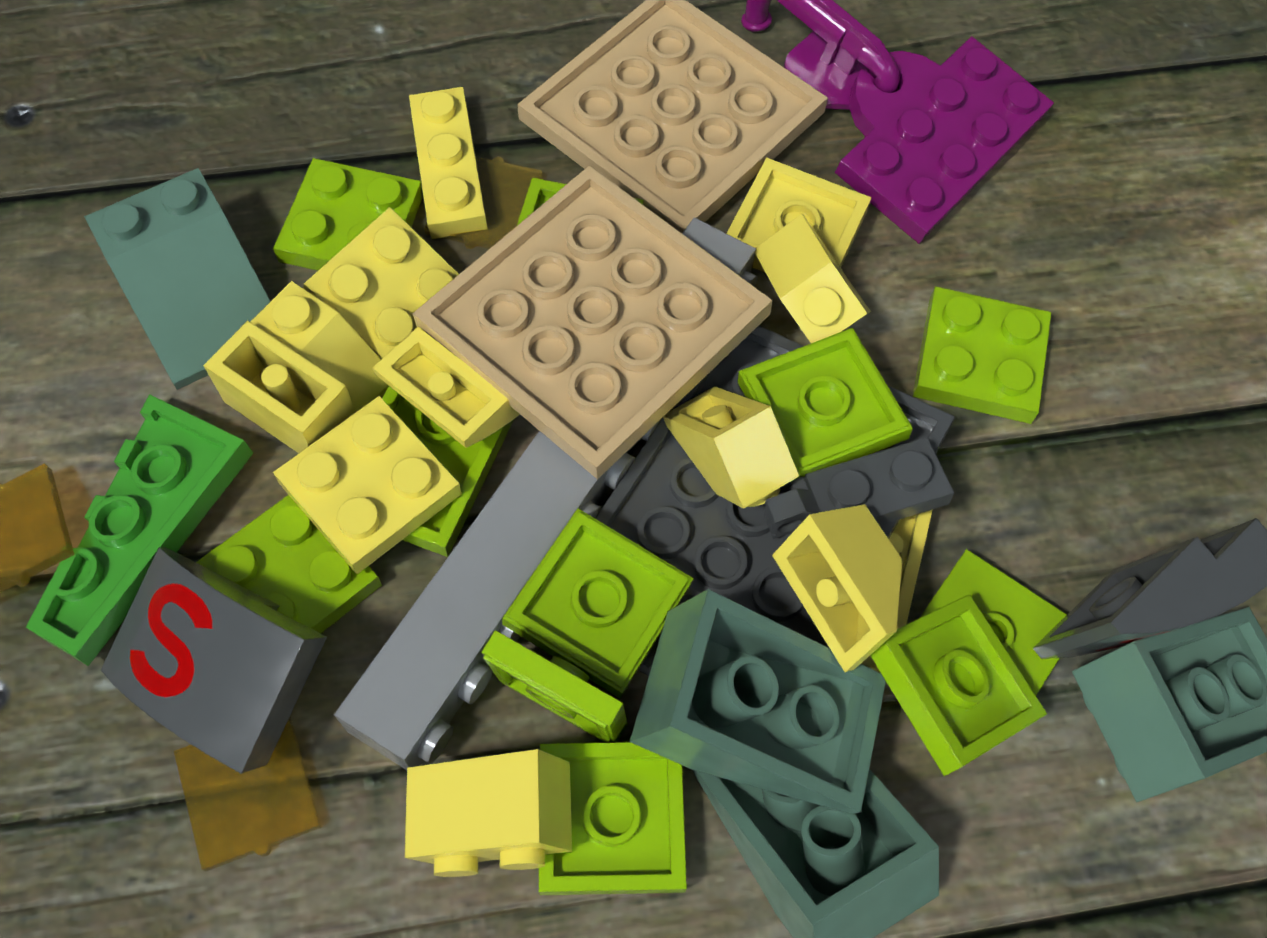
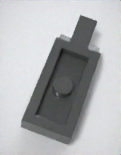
(888, 482)

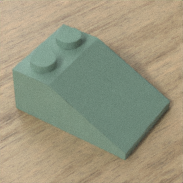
(180, 271)
(1182, 702)
(759, 705)
(830, 867)

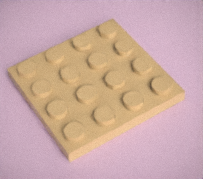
(673, 110)
(594, 318)

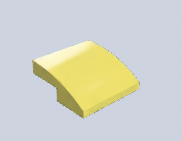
(444, 388)

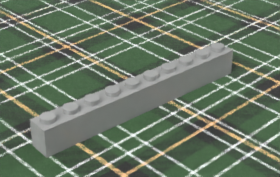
(436, 650)

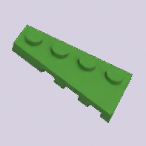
(155, 501)

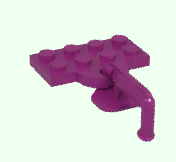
(923, 123)

